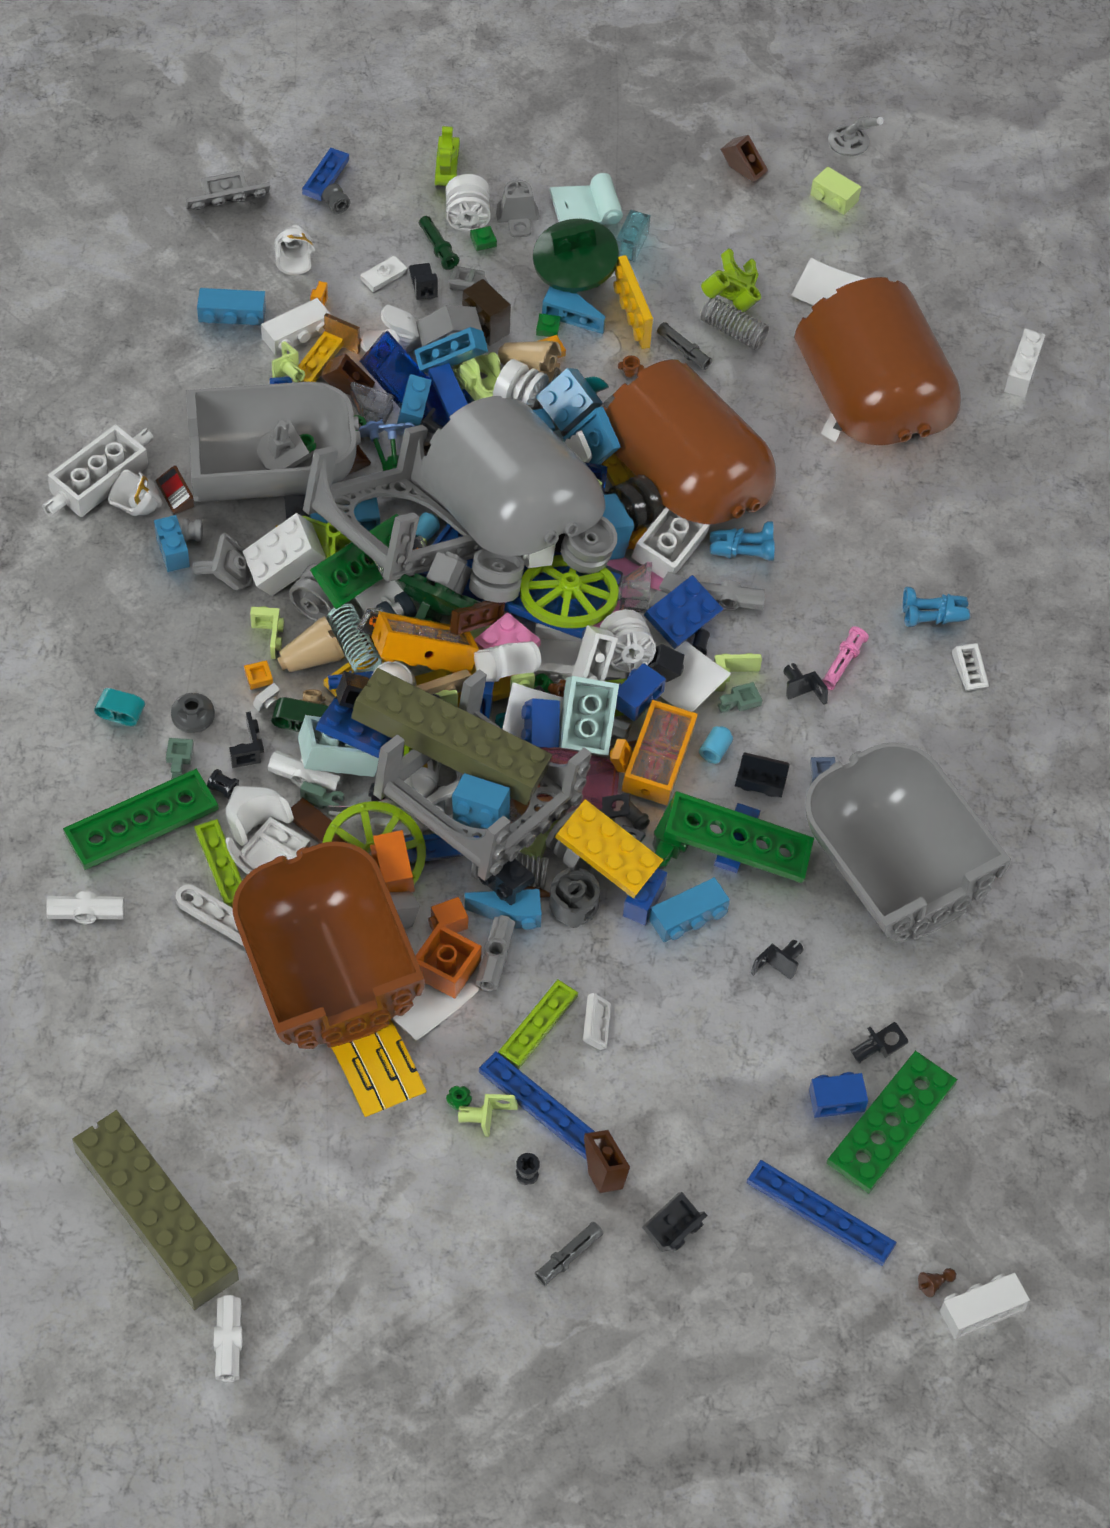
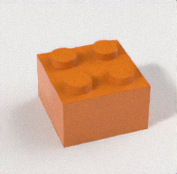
(393, 860)
(448, 960)

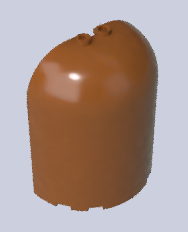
(879, 363)
(691, 445)
(326, 945)

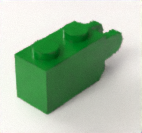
(666, 847)

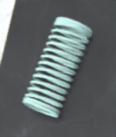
(363, 658)

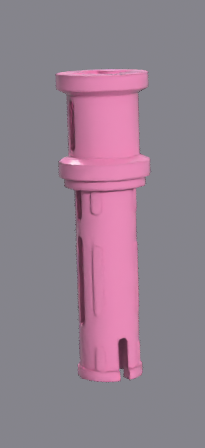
(848, 651)

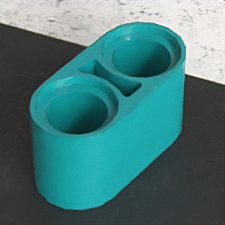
(119, 707)

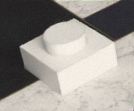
(266, 698)

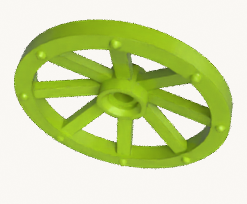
(568, 587)
(397, 815)

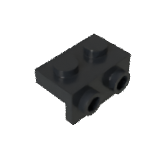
(762, 775)
(509, 881)
(674, 1223)

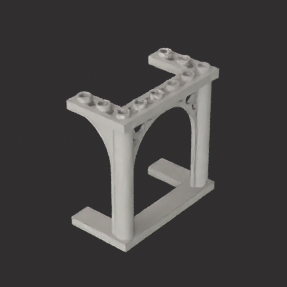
(335, 499)
(501, 840)

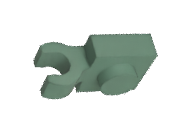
(742, 696)
(179, 753)
(318, 796)

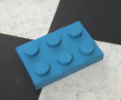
(598, 435)

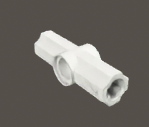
(294, 769)
(85, 907)
(228, 1338)

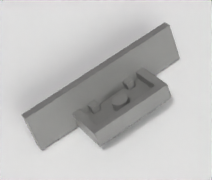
(226, 188)

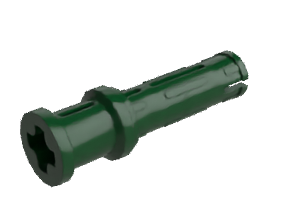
(442, 248)

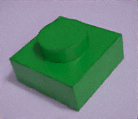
(483, 238)
(548, 325)

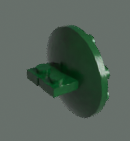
(575, 255)
(433, 597)

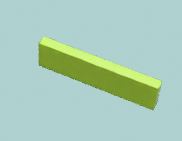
(219, 860)
(538, 1023)

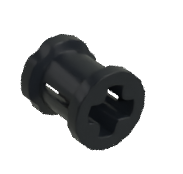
(215, 782)
(527, 1168)

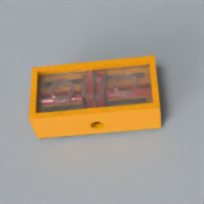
(423, 643)
(659, 752)

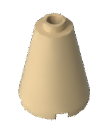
(535, 354)
(311, 648)

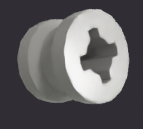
(192, 530)

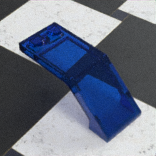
(391, 369)

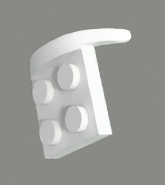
(268, 843)

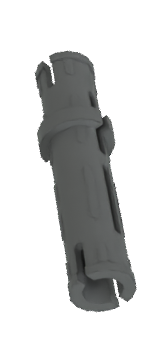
(690, 350)
(571, 1251)

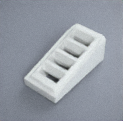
(972, 650)

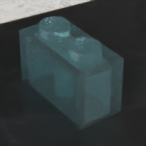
(633, 234)

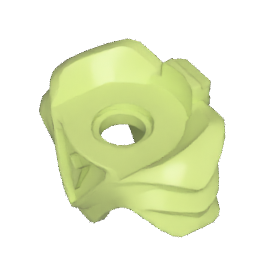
(469, 376)

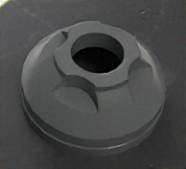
(192, 720)

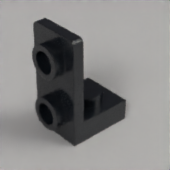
(423, 281)
(249, 753)

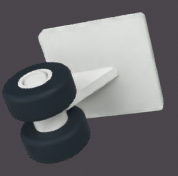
(389, 596)

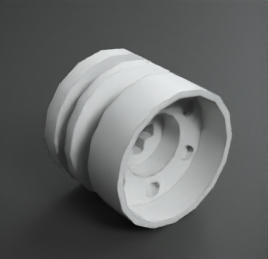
(468, 202)
(520, 383)
(634, 640)

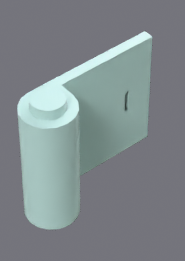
(589, 202)

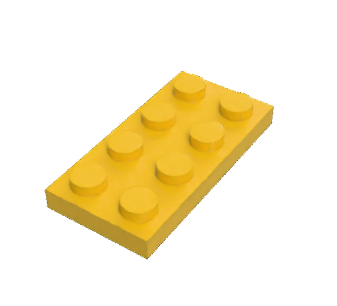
(633, 302)
(609, 848)

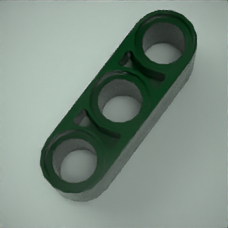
(291, 712)

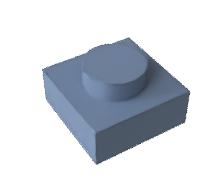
(819, 765)

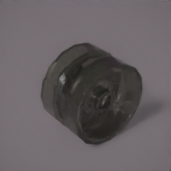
(639, 499)

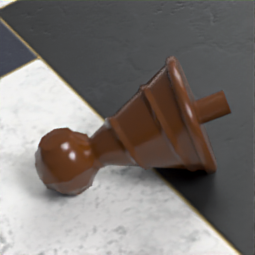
(930, 1283)

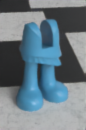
(729, 542)
(949, 608)

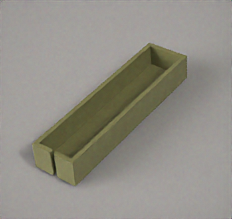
(451, 735)
(156, 1210)

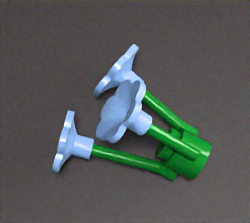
(372, 429)

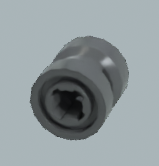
(336, 198)

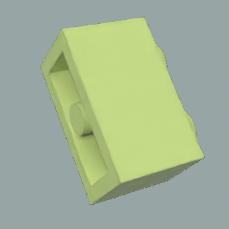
(835, 190)

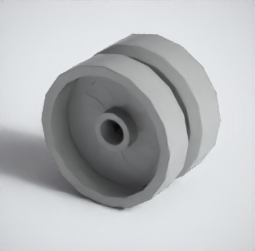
(590, 549)
(496, 576)
(310, 597)

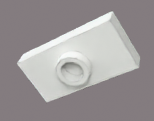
(383, 273)
(597, 1021)

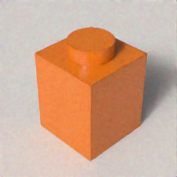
(450, 915)

